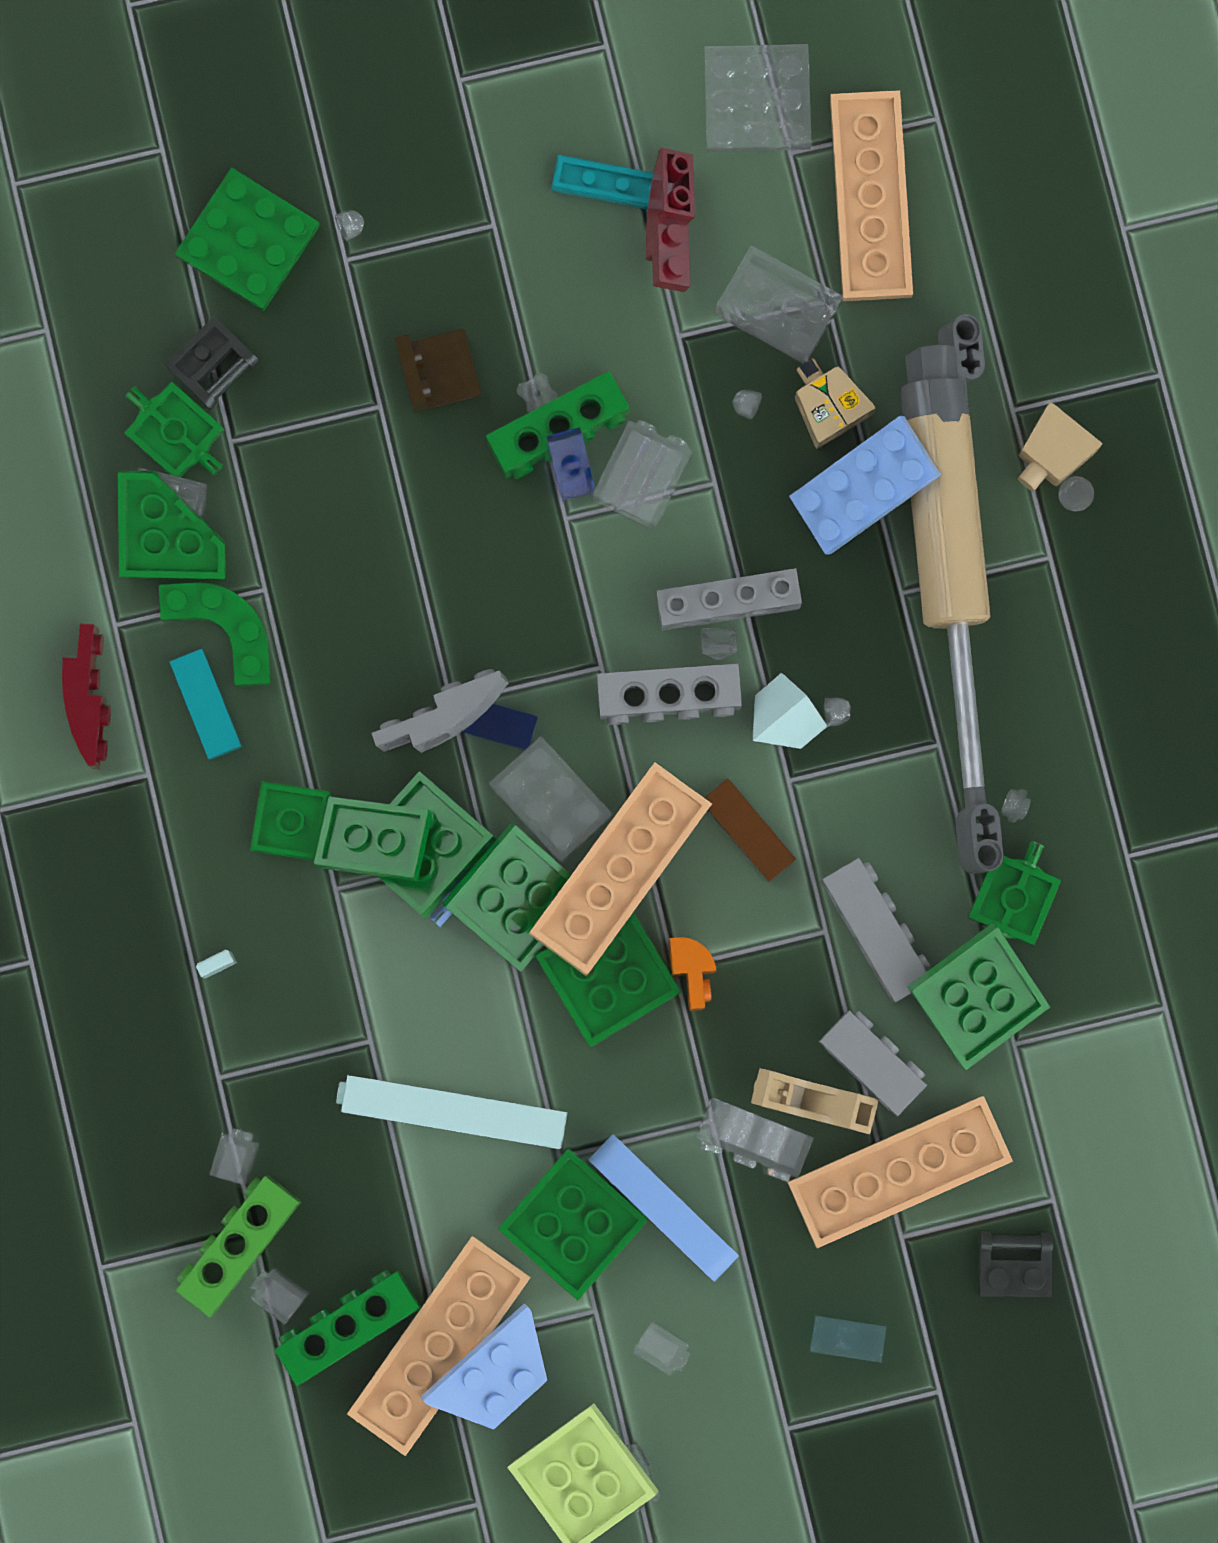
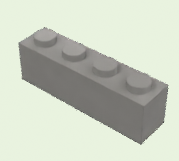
(875, 928)

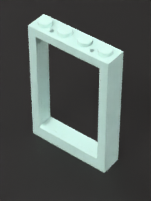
(452, 1111)

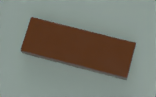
(749, 830)

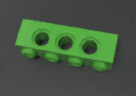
(209, 1295)

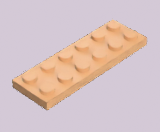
(871, 196)
(620, 869)
(900, 1171)
(446, 1329)

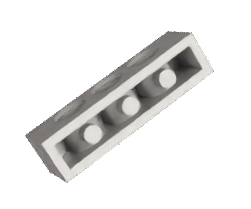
(728, 599)
(722, 678)

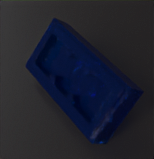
(571, 464)
(504, 727)

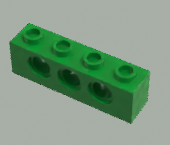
(599, 392)
(303, 1364)

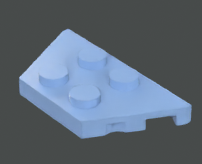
(494, 1374)

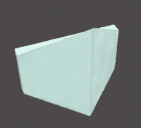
(785, 715)

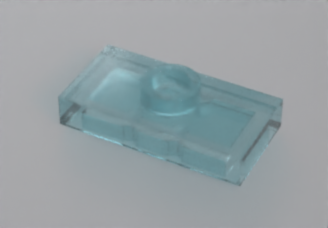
(848, 1338)

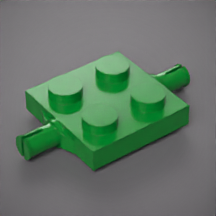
(174, 431)
(1016, 897)

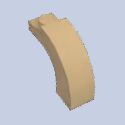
(814, 1101)

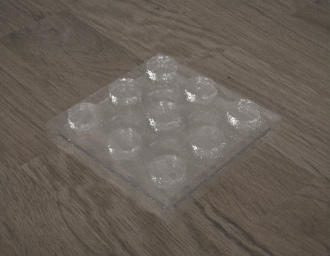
(757, 97)

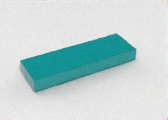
(602, 181)
(205, 704)

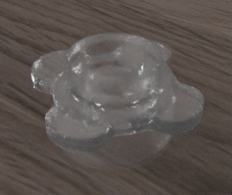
(540, 384)

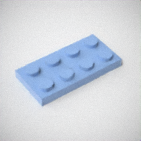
(865, 485)

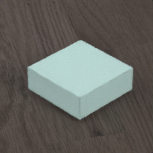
(216, 963)

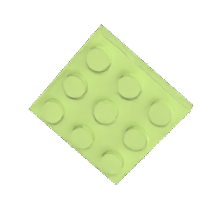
(583, 1478)

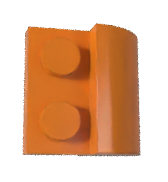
(692, 960)

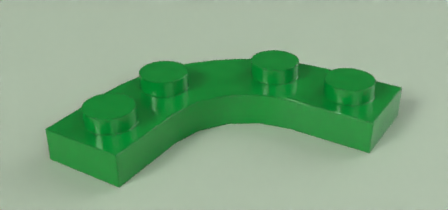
(231, 613)

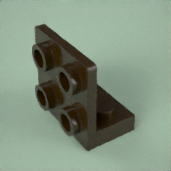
(438, 370)

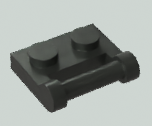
(204, 354)
(1015, 1277)

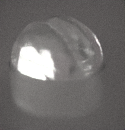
(349, 224)
(747, 403)
(836, 711)

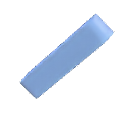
(663, 1207)

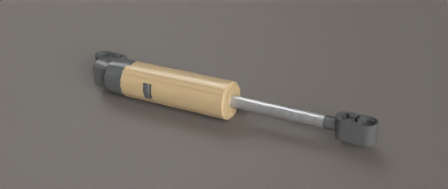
(953, 551)

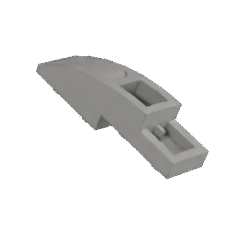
(456, 710)

